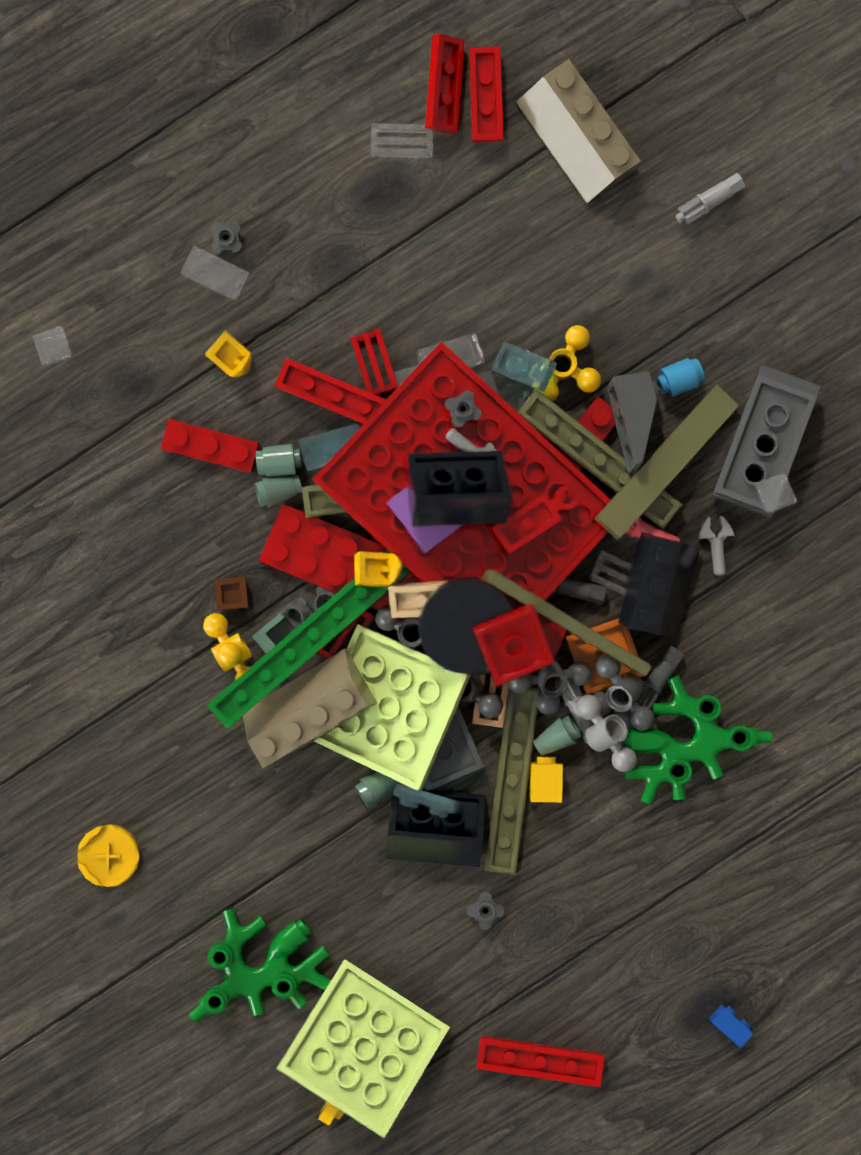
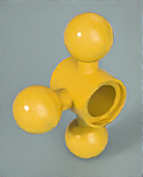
(587, 379)
(230, 651)

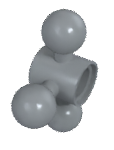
(607, 732)

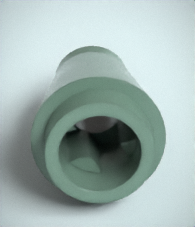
(277, 489)
(557, 736)
(375, 788)

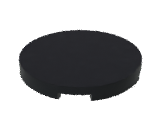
(448, 621)

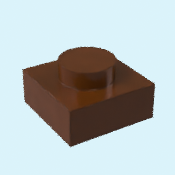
(231, 593)

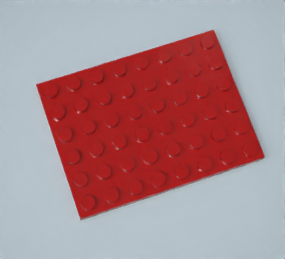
(415, 420)

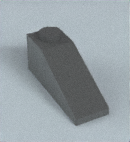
(633, 406)

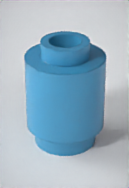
(680, 377)

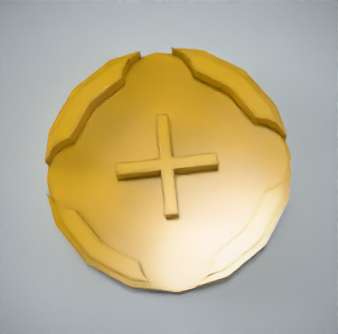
(108, 855)

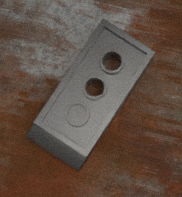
(773, 413)

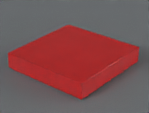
(514, 644)

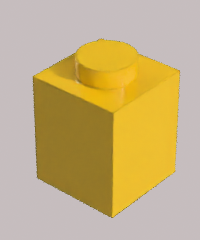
(546, 780)

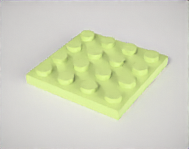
(411, 711)
(363, 1048)

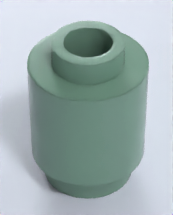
(278, 460)

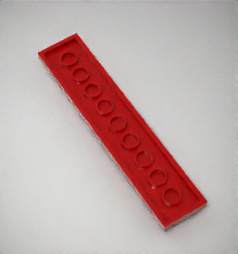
(327, 559)

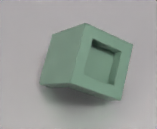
(273, 632)

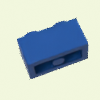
(731, 1026)

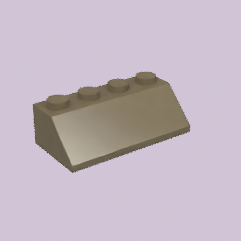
(578, 131)
(306, 709)

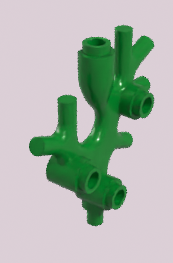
(703, 747)
(249, 981)

